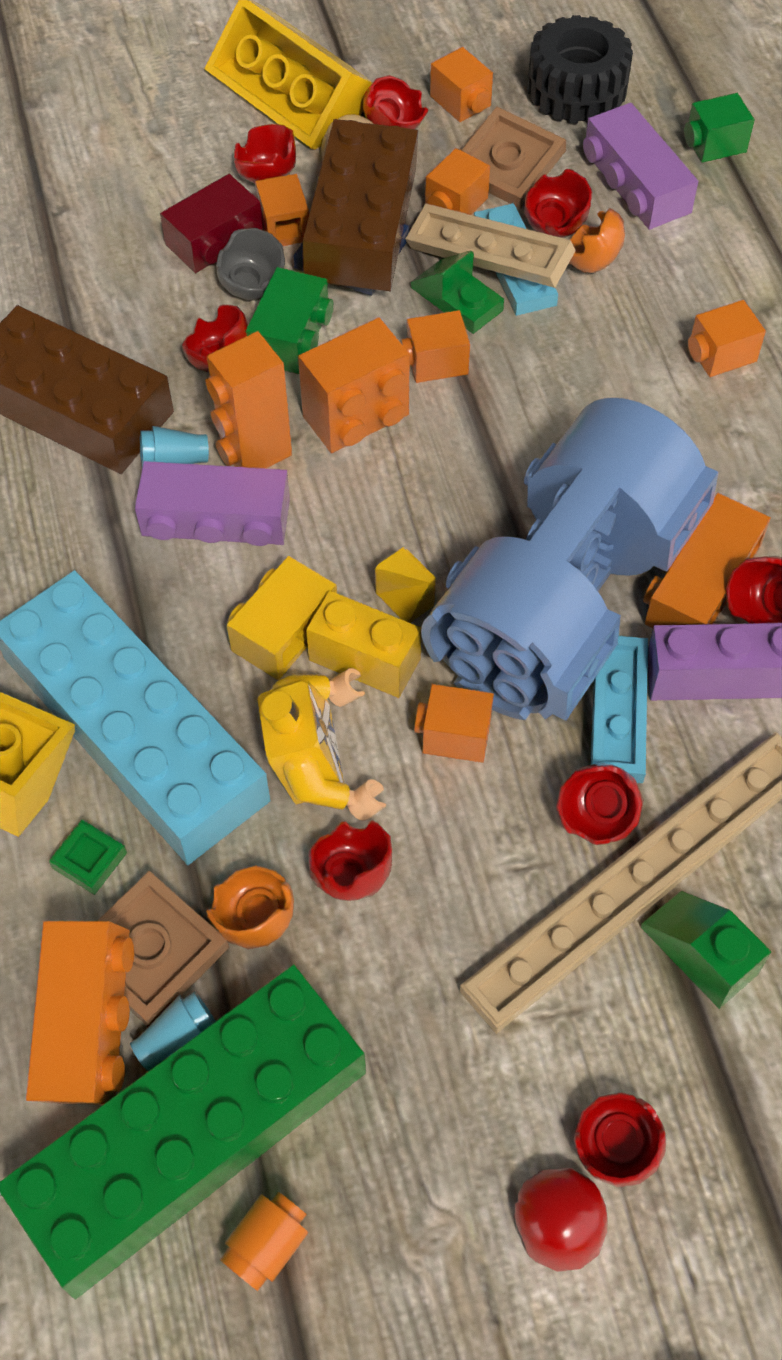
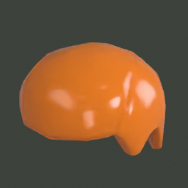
(598, 245)
(252, 907)

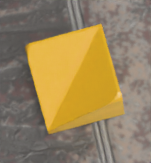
(405, 585)

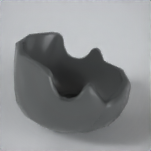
(249, 262)

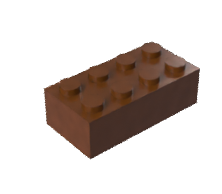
(361, 204)
(78, 390)

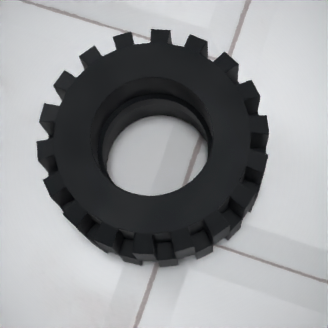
(579, 68)

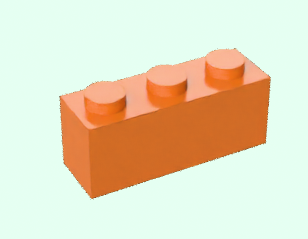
(249, 403)
(698, 577)
(80, 1013)

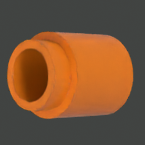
(265, 1240)

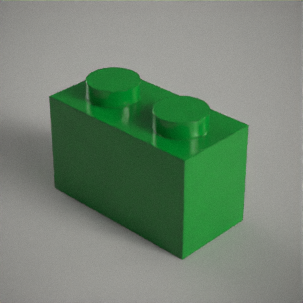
(292, 314)

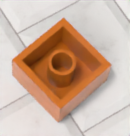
(355, 385)

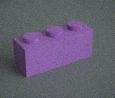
(640, 166)
(213, 503)
(715, 661)

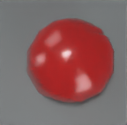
(393, 103)
(267, 154)
(558, 204)
(214, 335)
(756, 590)
(600, 803)
(351, 861)
(620, 1139)
(561, 1218)

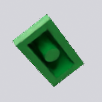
(708, 945)

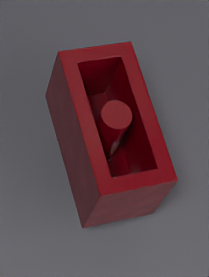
(205, 220)

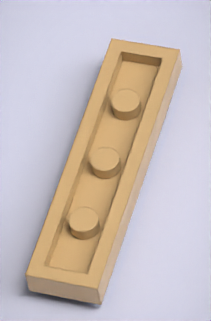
(494, 244)

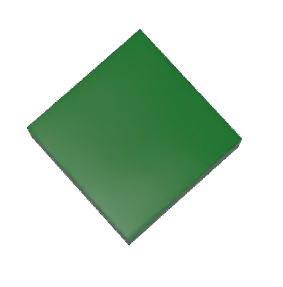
(88, 857)

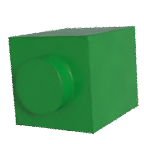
(719, 127)

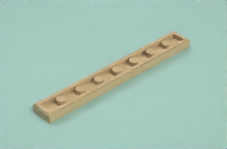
(626, 888)

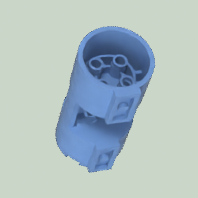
(605, 502)

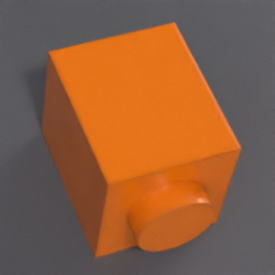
(461, 84)
(458, 183)
(283, 208)
(726, 338)
(437, 346)
(455, 722)

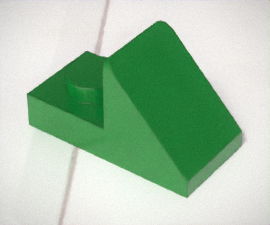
(453, 288)

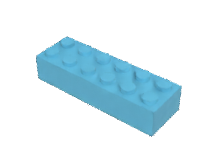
(133, 717)

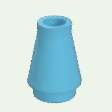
(173, 446)
(172, 1030)

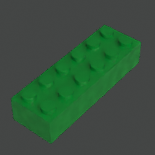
(182, 1131)

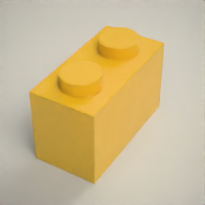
(274, 621)
(363, 638)

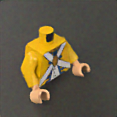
(304, 744)

